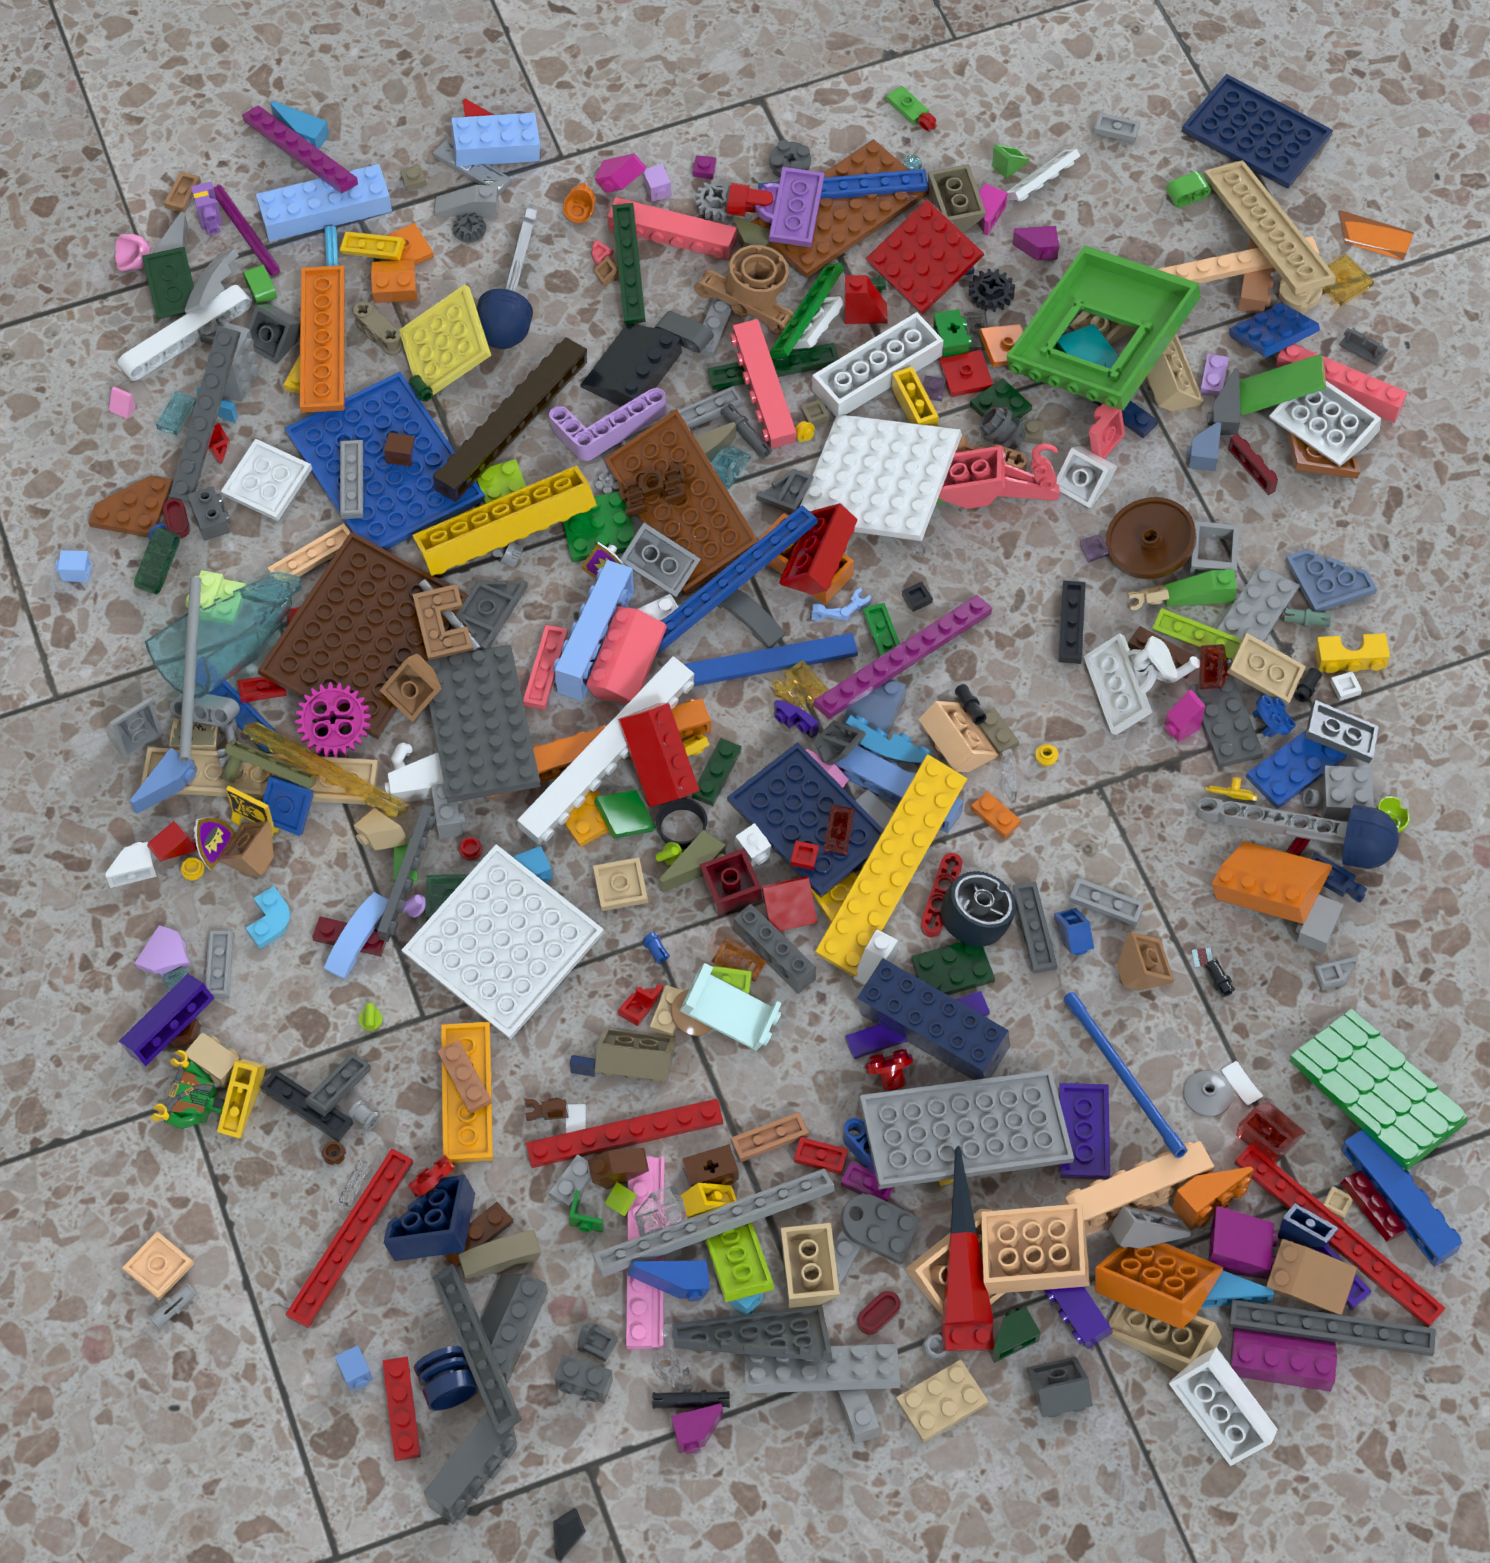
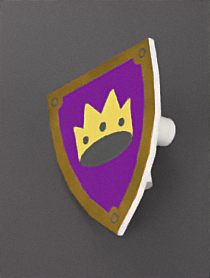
(598, 559)
(212, 839)

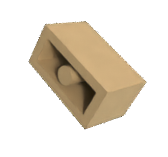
(213, 1058)

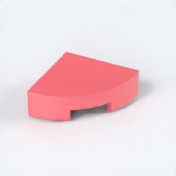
(600, 252)

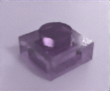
(934, 387)
(1094, 548)

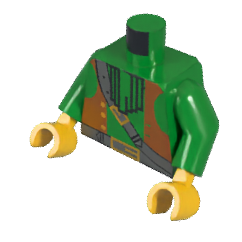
(190, 1096)

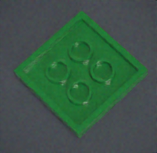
(602, 524)

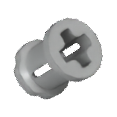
(364, 1115)

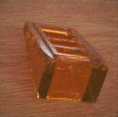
(735, 949)

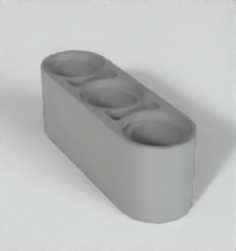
(209, 709)

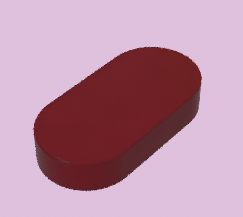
(176, 517)
(878, 1312)

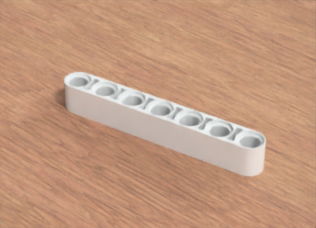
(184, 333)

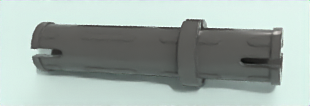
(746, 431)

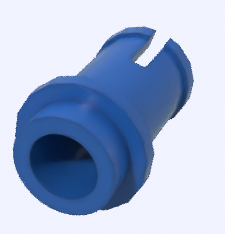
(655, 946)

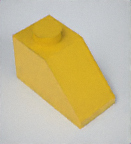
(706, 1197)

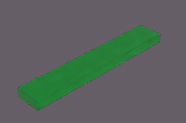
(806, 311)

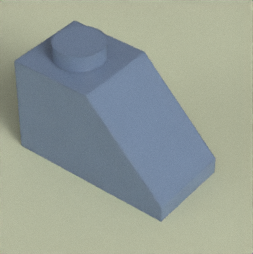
(1204, 449)

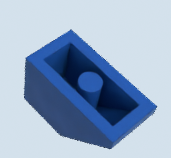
(1074, 931)

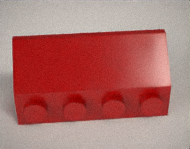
(819, 551)
(658, 754)

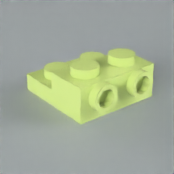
(215, 586)

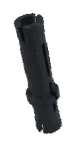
(690, 1399)

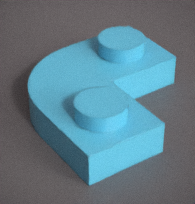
(275, 918)

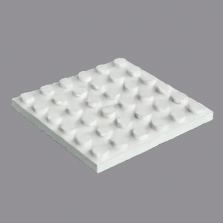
(883, 473)
(503, 941)

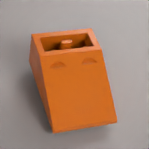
(1205, 1192)

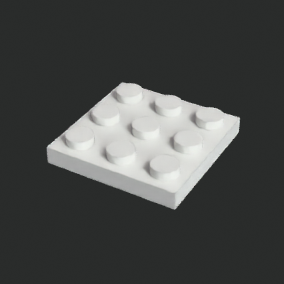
(266, 479)

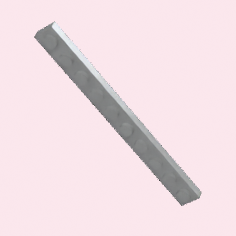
(714, 1222)

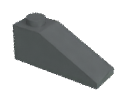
(1227, 406)

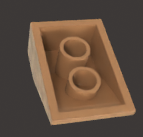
(1311, 1277)

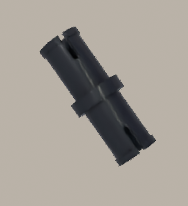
(970, 704)

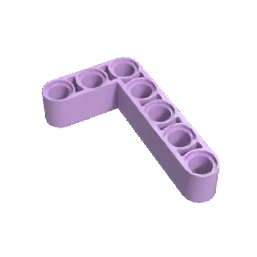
(610, 430)

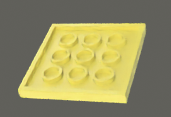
(445, 340)

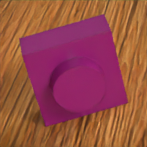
(704, 167)

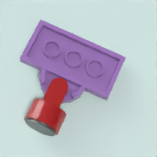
(788, 205)

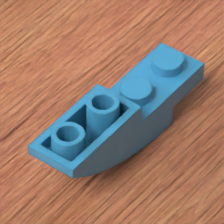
(898, 748)

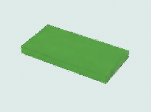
(1282, 384)

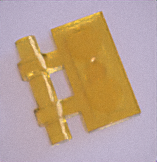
(804, 681)

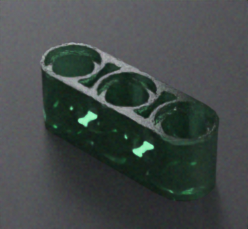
(157, 560)

